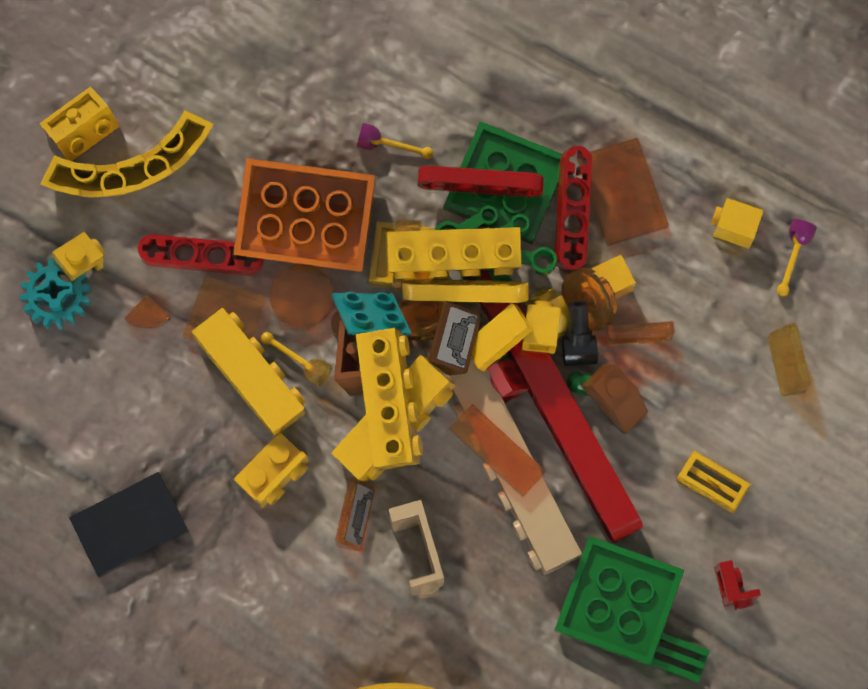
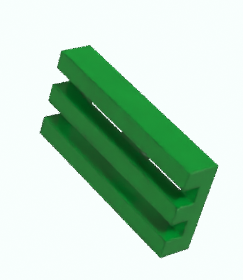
(699, 664)

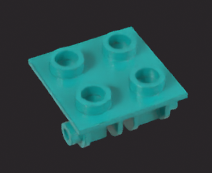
(369, 312)

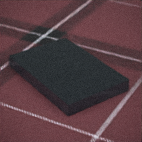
(128, 524)

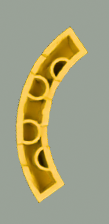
(133, 173)

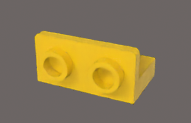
(80, 124)
(272, 471)

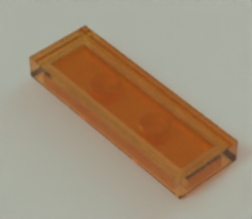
(497, 450)

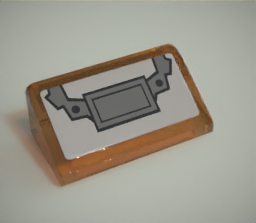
(354, 515)

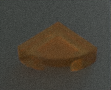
(147, 315)

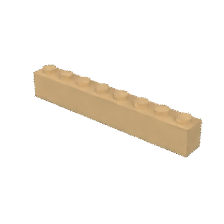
(535, 513)

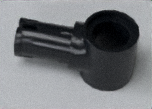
(579, 345)

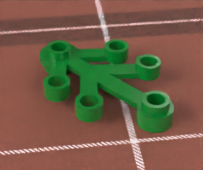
(527, 258)

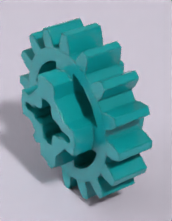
(42, 295)

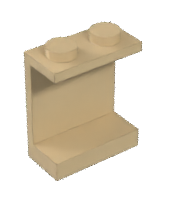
(412, 515)

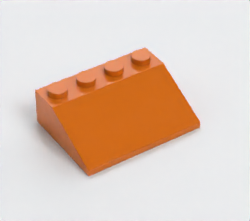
(305, 214)

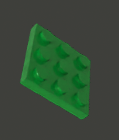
(504, 151)
(619, 601)

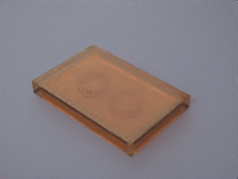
(624, 193)

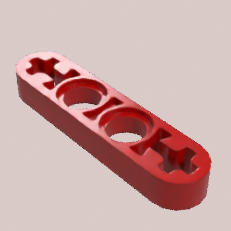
(480, 181)
(578, 209)
(199, 261)

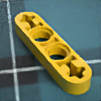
(465, 290)

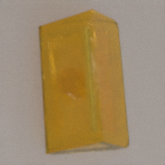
(789, 360)

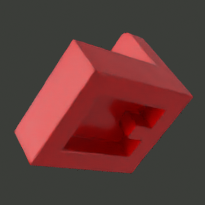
(507, 380)
(729, 582)

